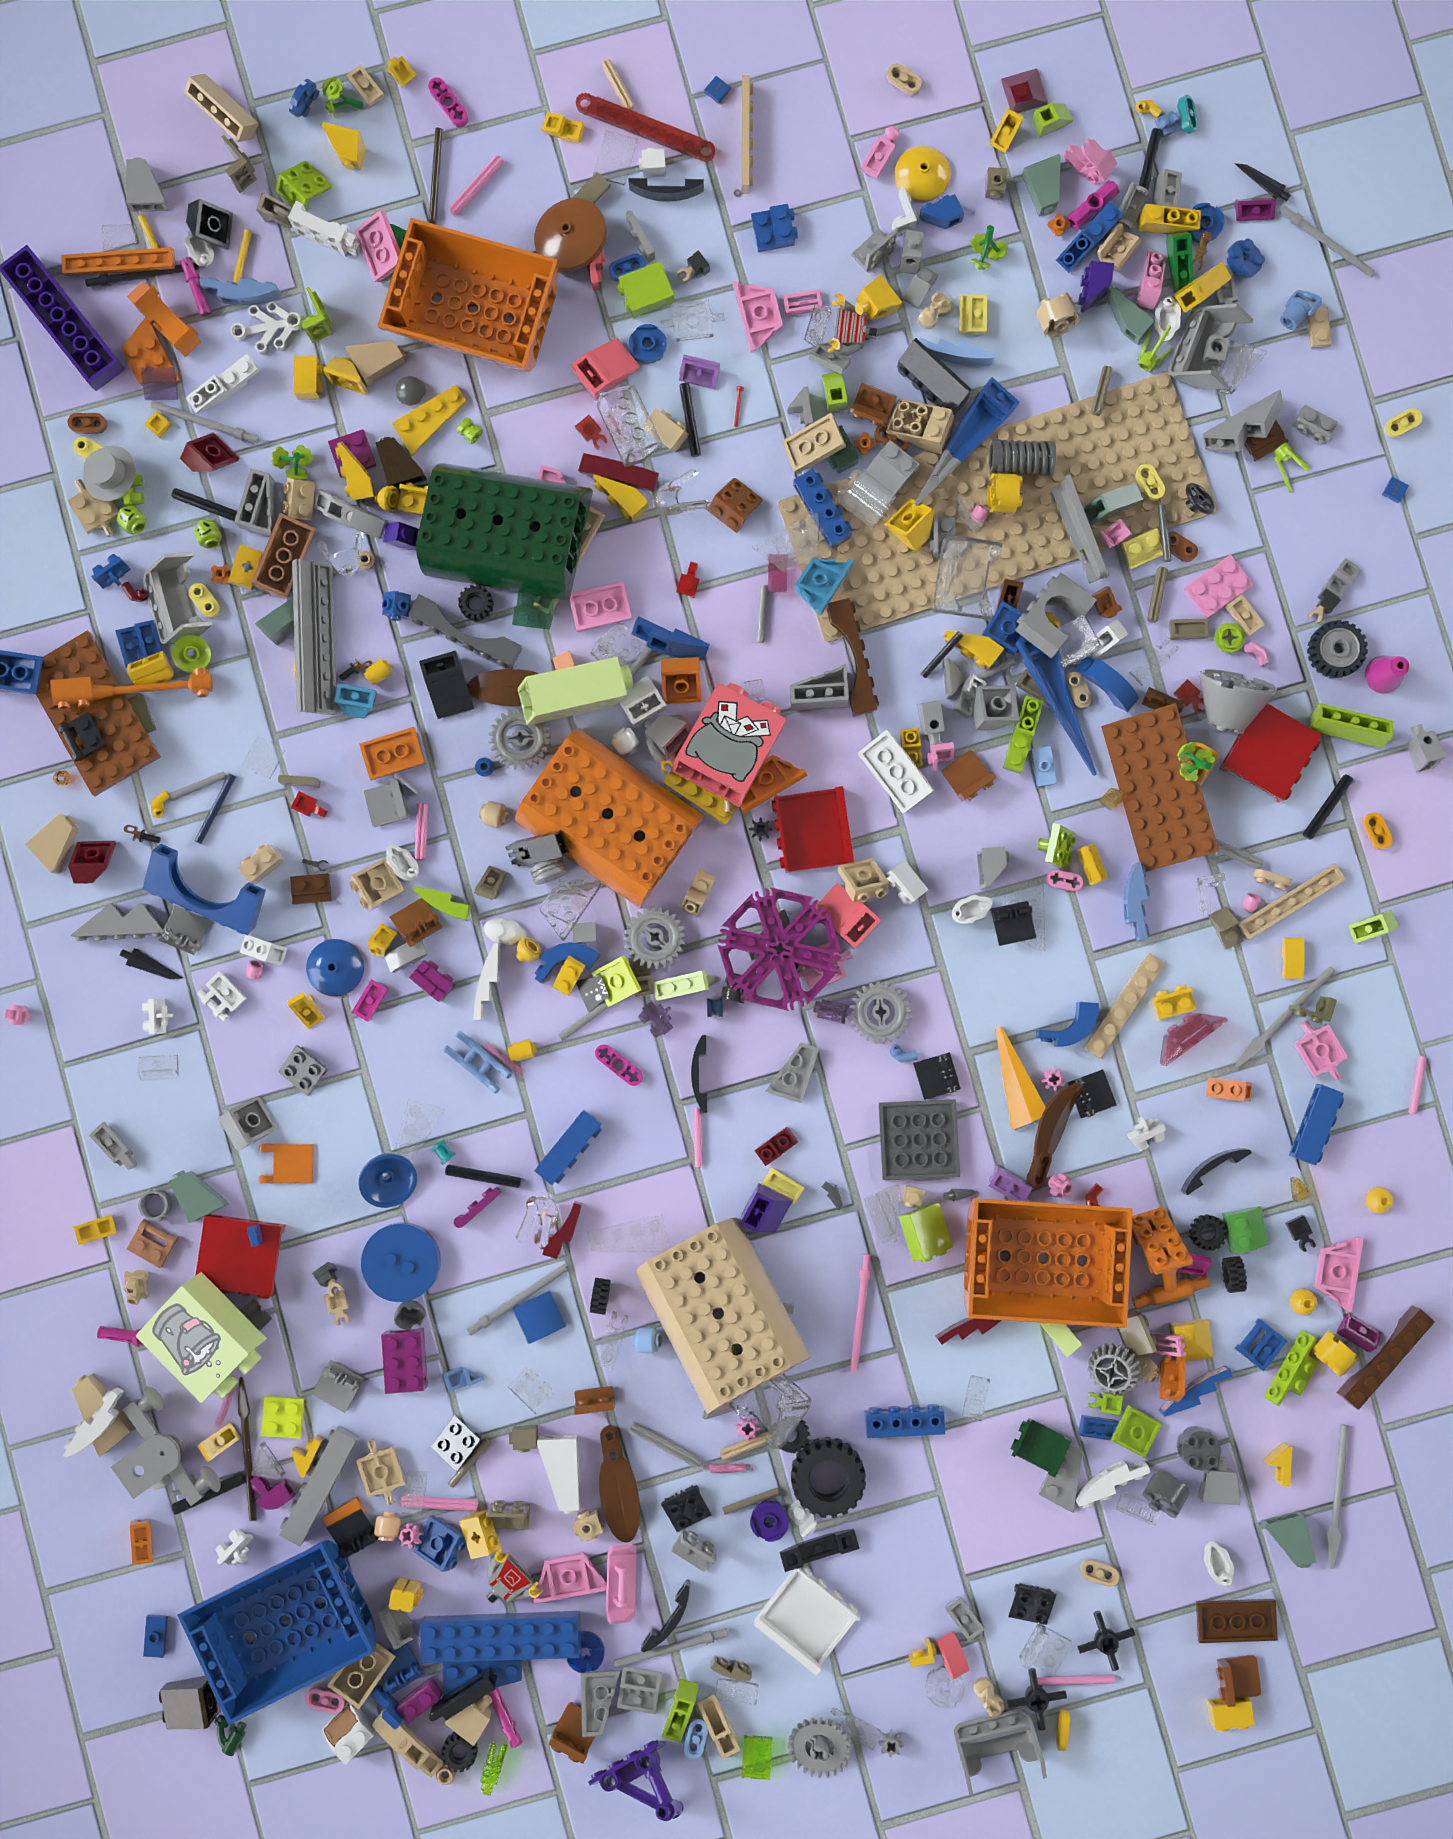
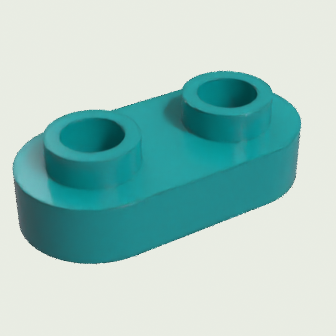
(1188, 114)

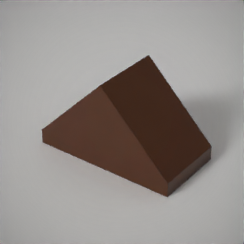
(1010, 592)

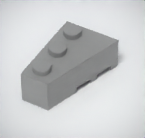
(257, 504)
(821, 692)

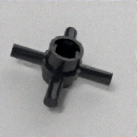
(1102, 1634)
(1036, 1706)

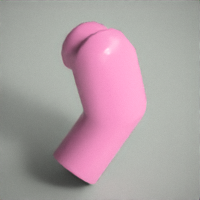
(1259, 651)

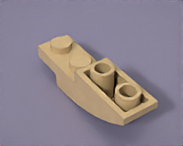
(409, 1746)

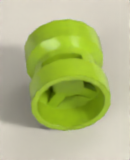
(469, 430)

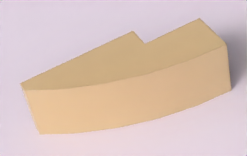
(719, 1726)

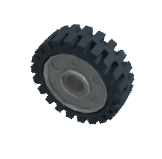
(1347, 639)

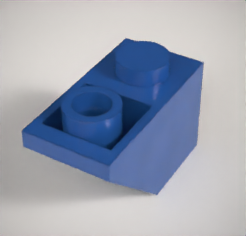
(943, 213)

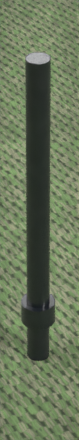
(106, 280)

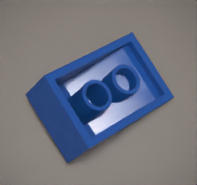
(19, 672)

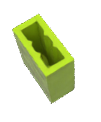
(645, 289)
(926, 1232)

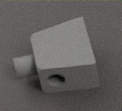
(911, 249)
(928, 712)
(1425, 749)
(1219, 1485)

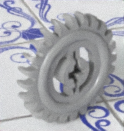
(500, 740)
(668, 950)
(878, 993)
(820, 1757)

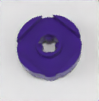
(764, 1530)

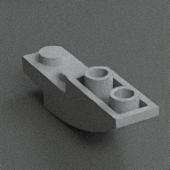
(349, 514)

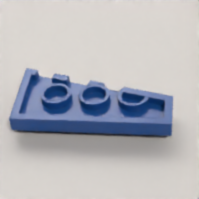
(459, 1672)

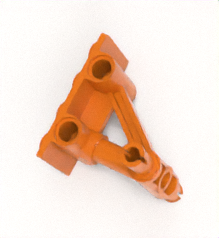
(1163, 1256)

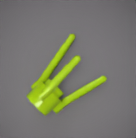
(1148, 360)
(1285, 453)

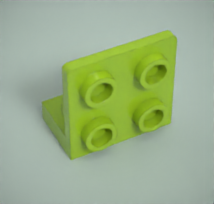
(301, 184)
(317, 326)

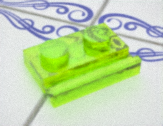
(757, 1757)

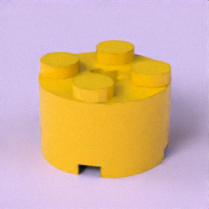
(1004, 493)
(1335, 1353)

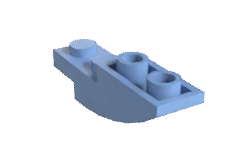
(245, 293)
(1134, 894)

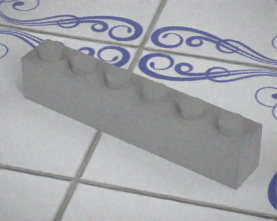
(319, 1485)

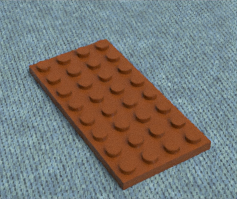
(127, 740)
(1162, 807)

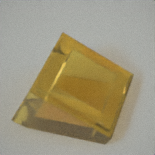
(1111, 798)
(1298, 1189)

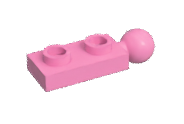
(880, 153)

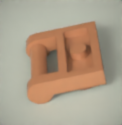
(148, 1248)

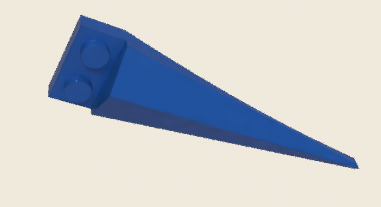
(1052, 682)

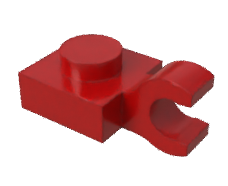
(689, 583)
(306, 805)

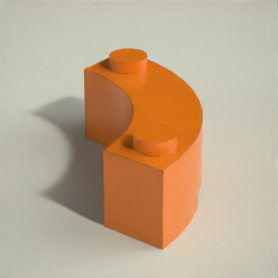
(166, 322)

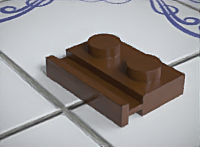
(1260, 447)
(310, 888)

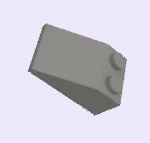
(893, 467)

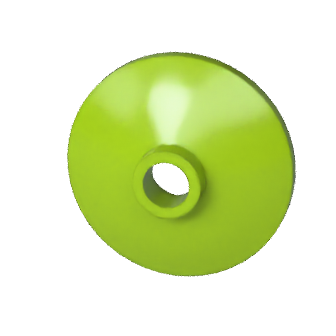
(184, 660)

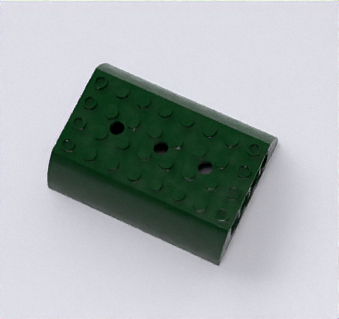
(508, 553)

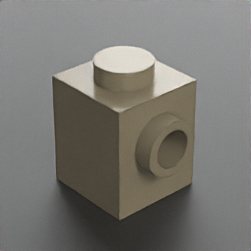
(995, 183)
(524, 1438)

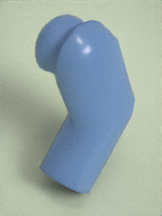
(902, 1056)

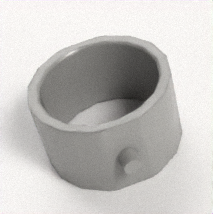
(142, 1204)

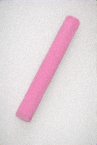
(1417, 1085)
(698, 1138)

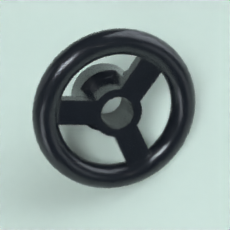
(1198, 498)

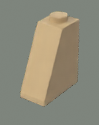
(376, 359)
(54, 842)

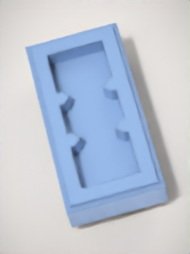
(1043, 766)

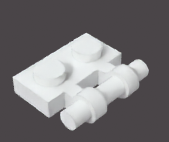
(226, 992)

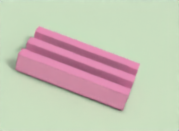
(805, 309)
(1179, 1345)

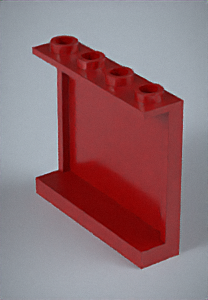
(1272, 752)
(813, 830)
(231, 1260)

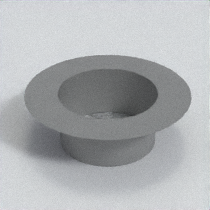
(109, 473)

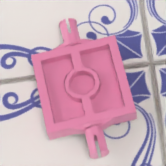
(813, 975)
(1320, 1050)

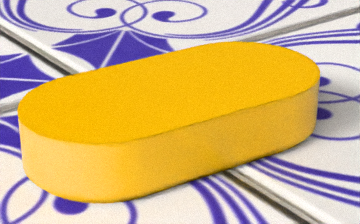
(1063, 1730)

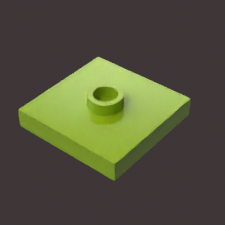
(1136, 1431)

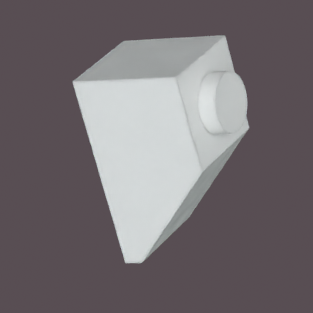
(1109, 637)

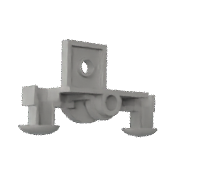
(159, 1455)

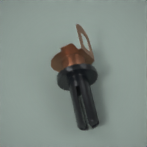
(354, 668)
(142, 835)

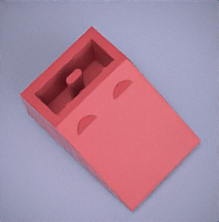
(604, 367)
(850, 919)

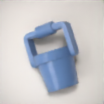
(1298, 309)

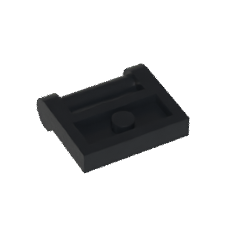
(88, 734)

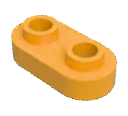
(1378, 830)

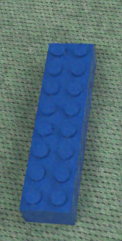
(500, 1637)

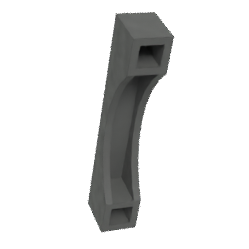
(500, 649)

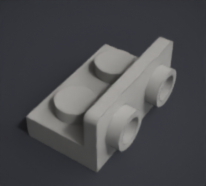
(1315, 424)
(940, 529)

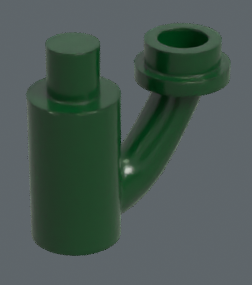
(230, 1744)

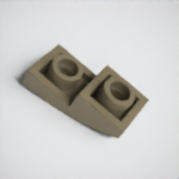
(737, 1671)

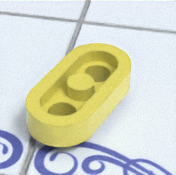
(1402, 424)
(90, 447)
(1151, 482)
(203, 600)

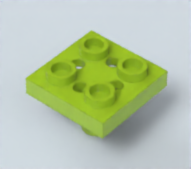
(1059, 846)

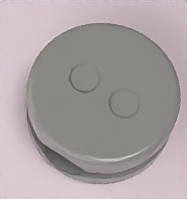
(548, 871)

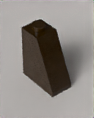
(398, 464)

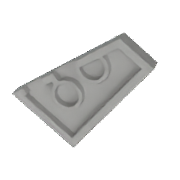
(795, 1074)
(1064, 1486)
(596, 1698)

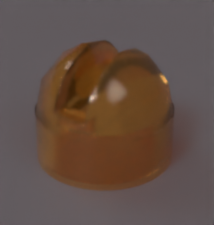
(62, 773)

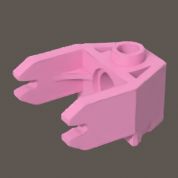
(1091, 161)

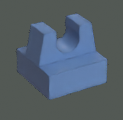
(1168, 124)

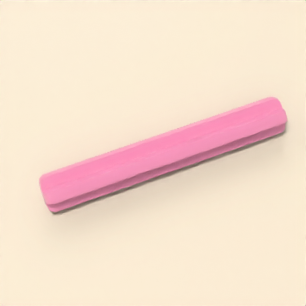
(476, 185)
(449, 1503)

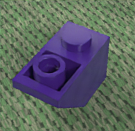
(401, 535)

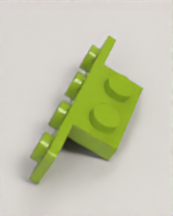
(1294, 1371)

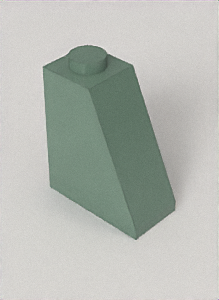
(1043, 184)
(1112, 503)
(278, 623)
(195, 1196)
(1293, 1537)

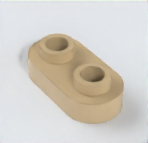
(905, 79)
(1078, 689)
(1265, 877)
(1098, 1572)

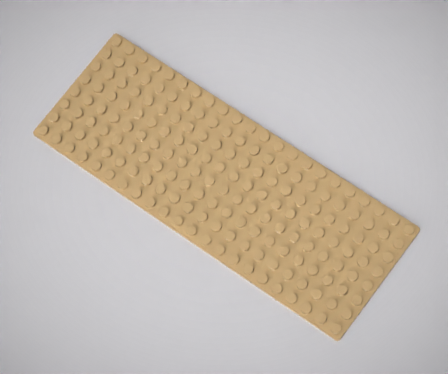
(1101, 453)

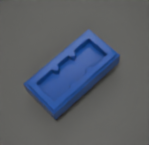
(1097, 1427)
(155, 1636)

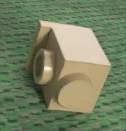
(912, 1196)

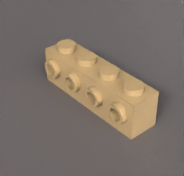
(221, 107)

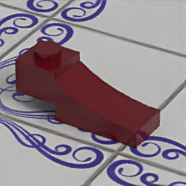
(565, 1233)

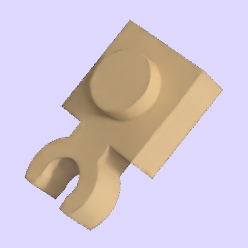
(337, 1306)

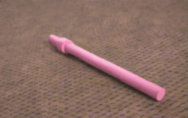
(864, 1274)

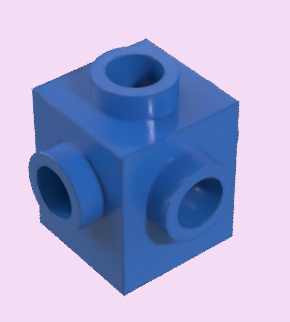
(396, 605)

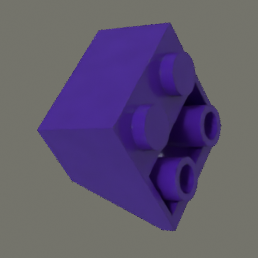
(1095, 283)
(765, 1210)

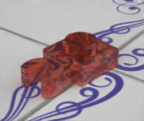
(590, 430)
(1189, 694)

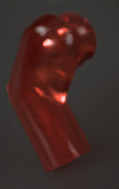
(1091, 1196)

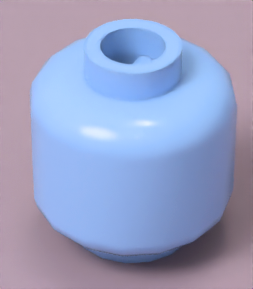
(647, 1340)

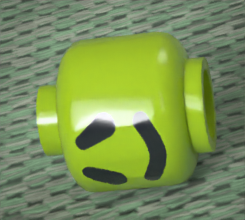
(131, 520)
(207, 534)

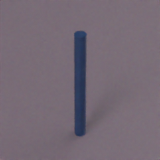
(215, 808)

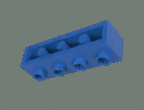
(819, 500)
(1316, 1124)
(568, 1147)
(904, 1422)

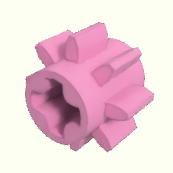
(17, 1015)
(1056, 1082)
(1060, 1185)
(742, 1425)
(405, 1535)

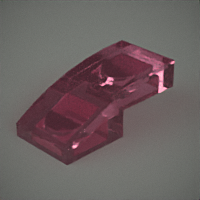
(776, 579)

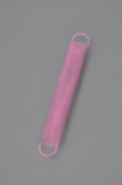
(508, 1059)
(223, 1409)

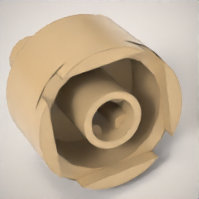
(1057, 315)

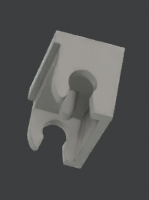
(1167, 188)
(1132, 204)
(397, 1626)

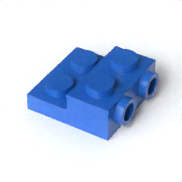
(774, 228)
(1003, 626)
(440, 1544)

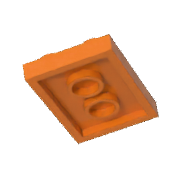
(392, 753)

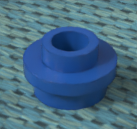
(484, 773)

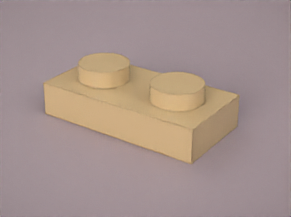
(365, 86)
(1319, 329)
(1245, 615)

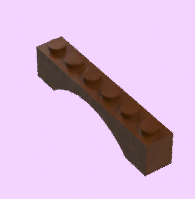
(842, 618)
(1405, 1336)

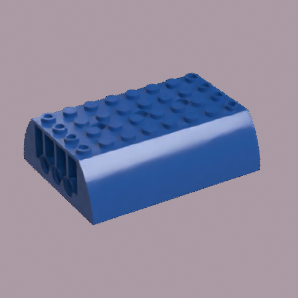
(283, 1656)

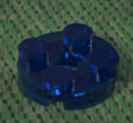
(594, 1660)

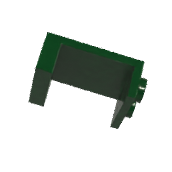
(1041, 1446)

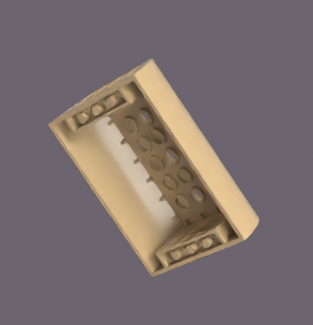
(750, 1307)

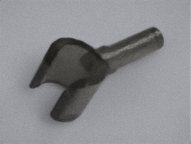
(315, 863)

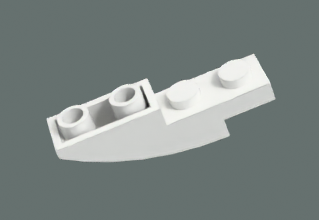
(223, 386)
(94, 1427)
(1103, 1483)

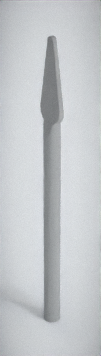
(1259, 1043)
(1334, 1533)

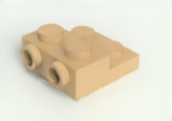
(864, 880)
(376, 885)

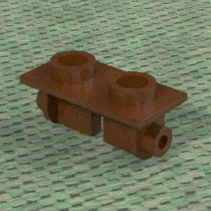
(1155, 699)

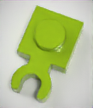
(1108, 1402)

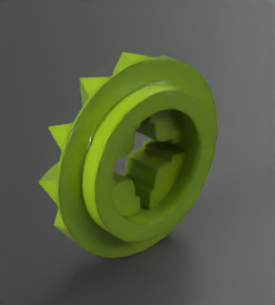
(1234, 631)

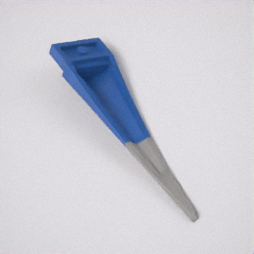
(985, 414)

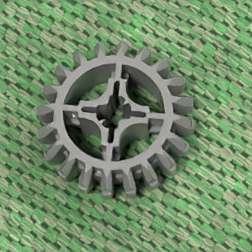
(1103, 1370)

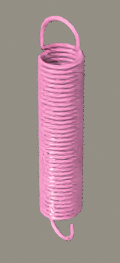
(726, 1468)

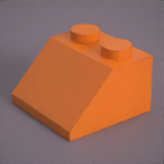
(681, 680)

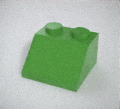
(1245, 1229)

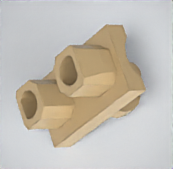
(136, 1286)

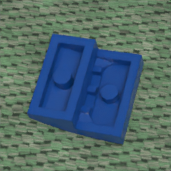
(138, 641)
(539, 1317)

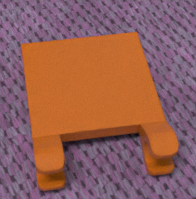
(290, 1163)

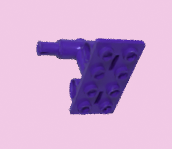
(635, 1767)

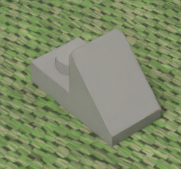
(920, 287)
(802, 404)

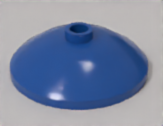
(347, 972)
(391, 1189)

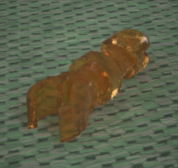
(1201, 250)

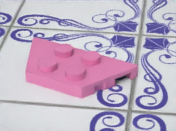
(758, 313)
(1339, 1271)
(569, 1577)

